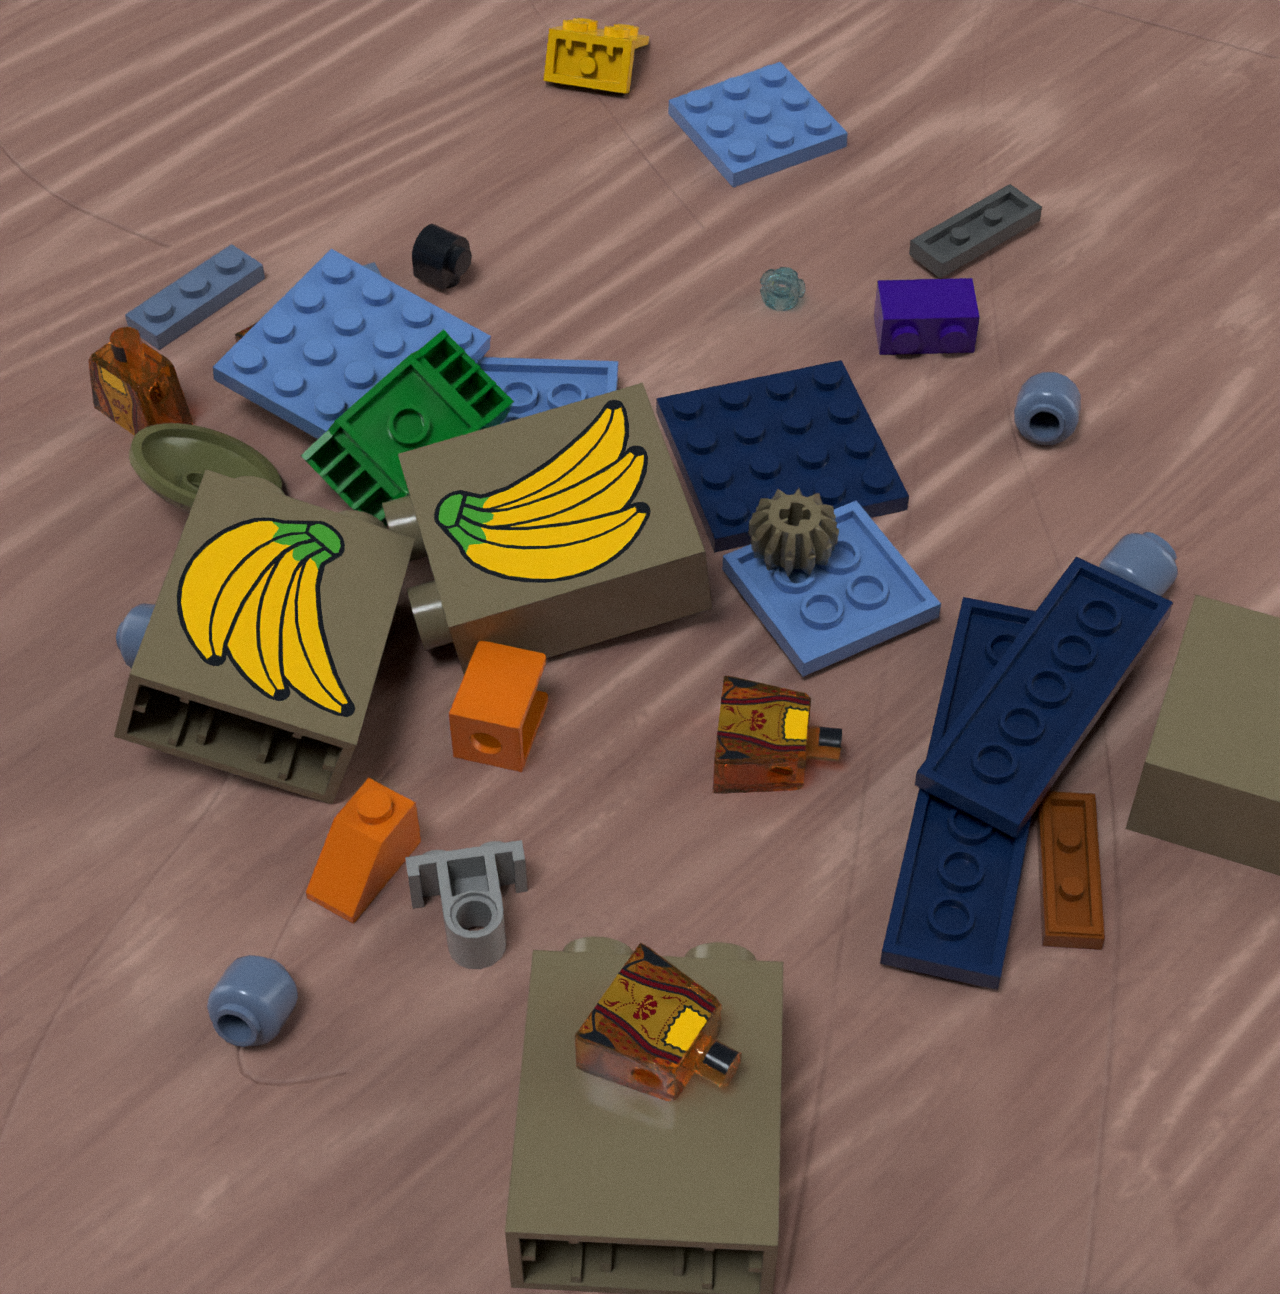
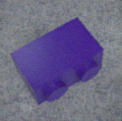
(926, 316)

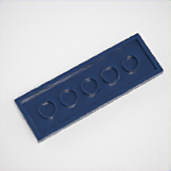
(1043, 696)

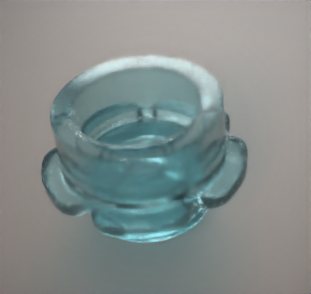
(780, 297)

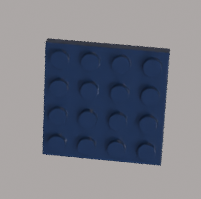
(782, 435)

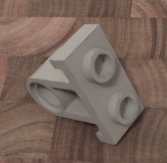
(470, 895)

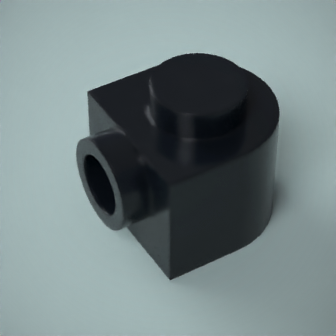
(440, 256)

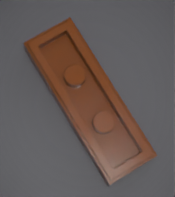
(1069, 871)

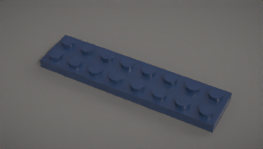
(957, 870)

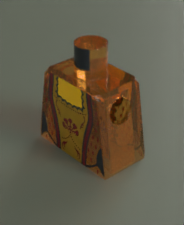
(136, 384)
(767, 738)
(655, 1031)

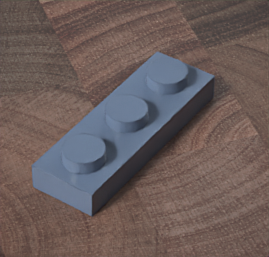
(195, 296)

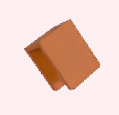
(498, 706)

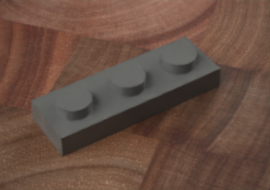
(975, 230)

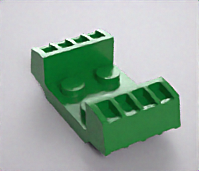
(417, 404)

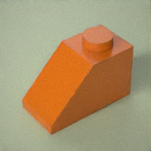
(364, 850)

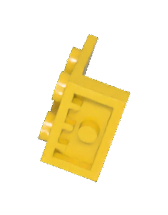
(592, 56)

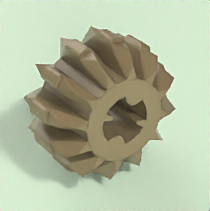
(793, 531)

